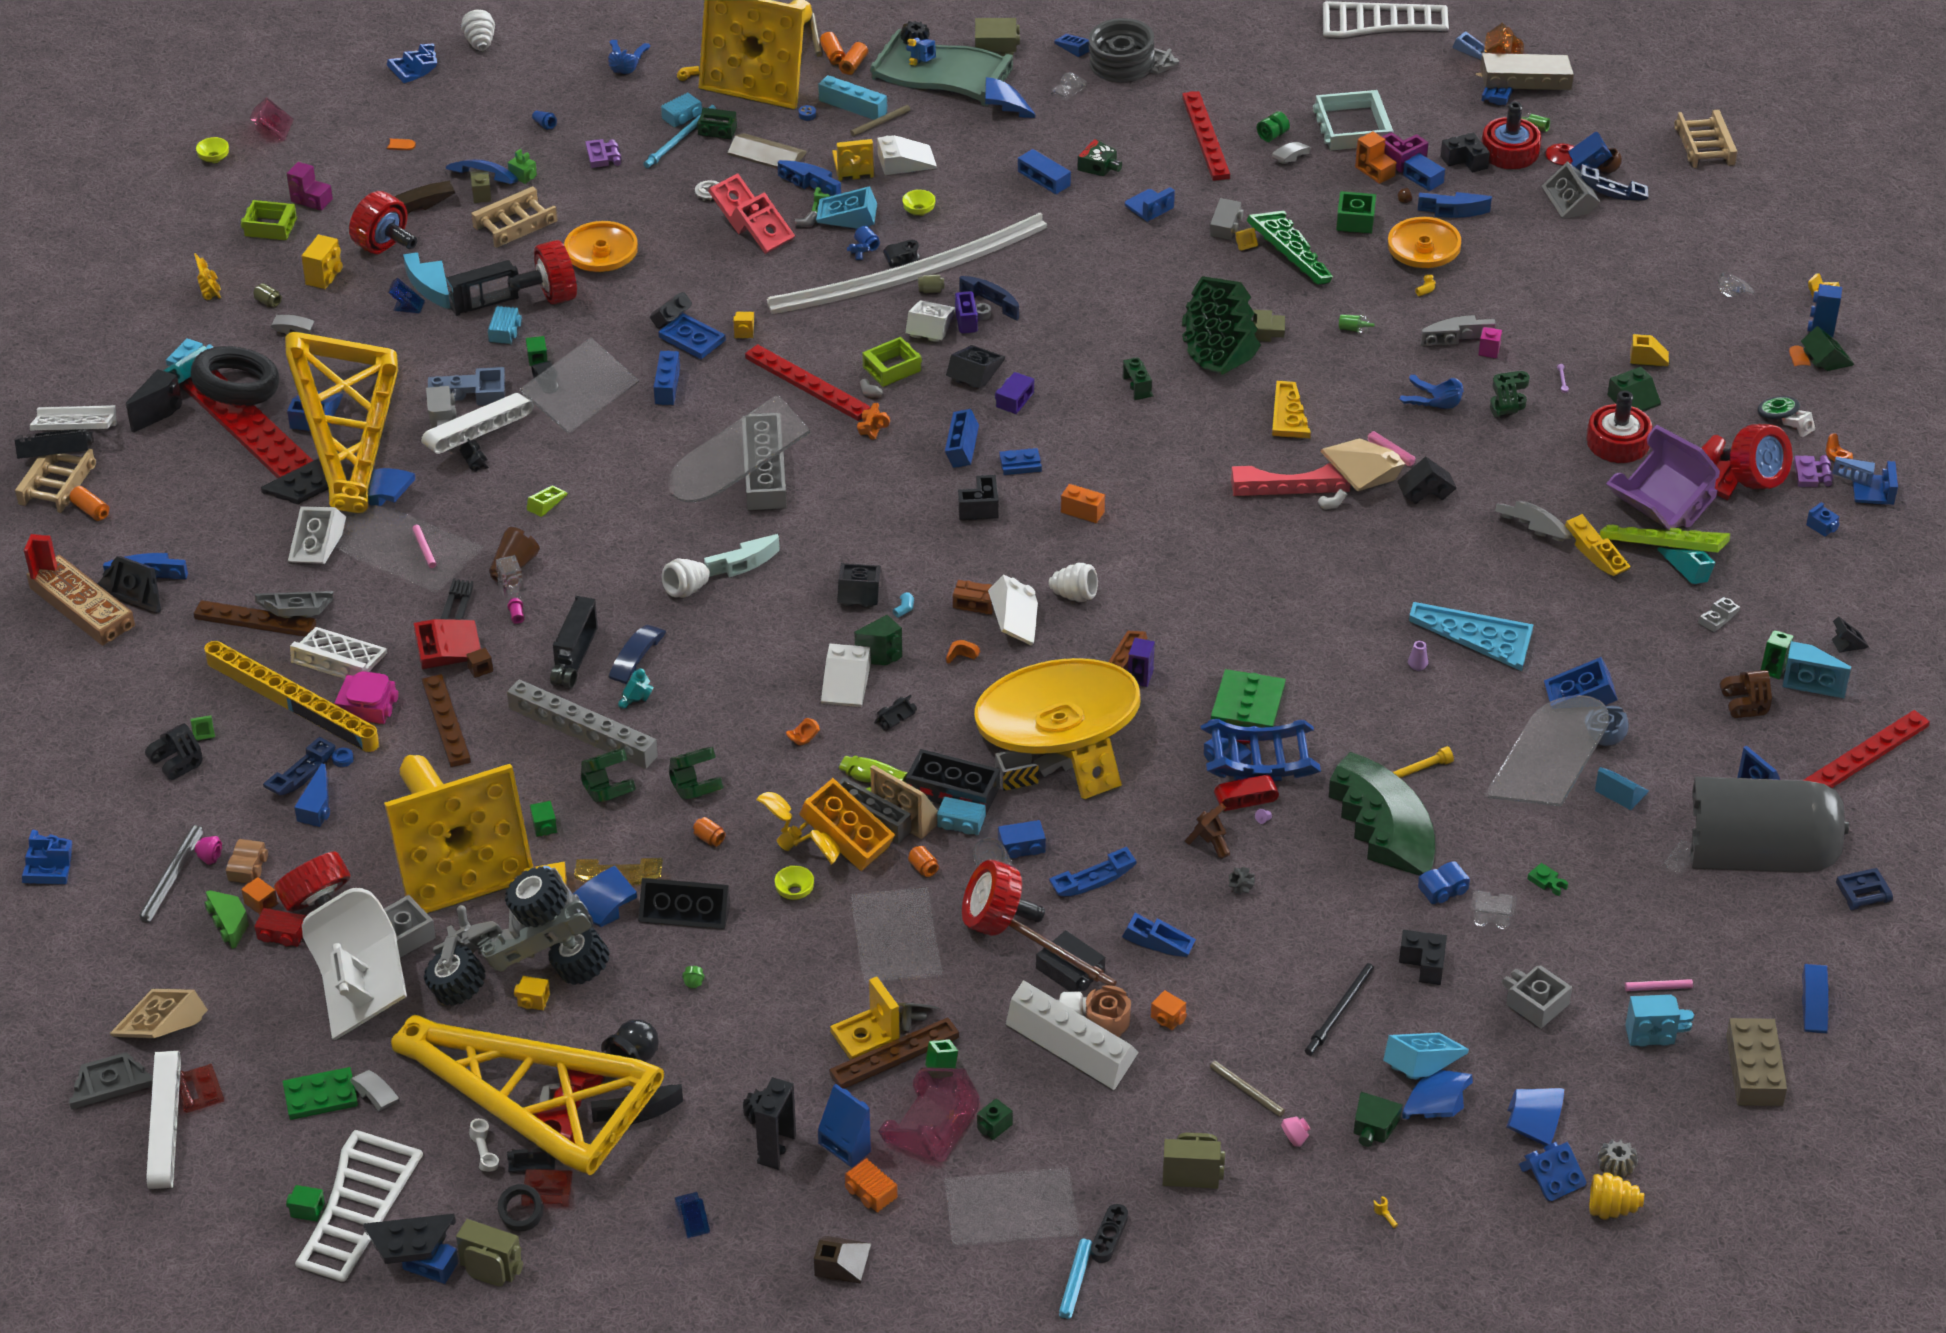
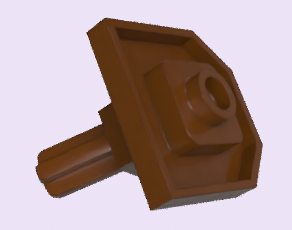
(1211, 830)

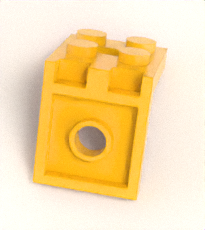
(854, 159)
(1088, 758)
(878, 1023)

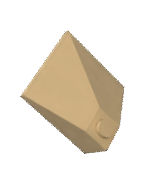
(1364, 463)
(907, 798)
(161, 1013)

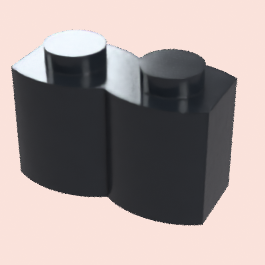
(670, 310)

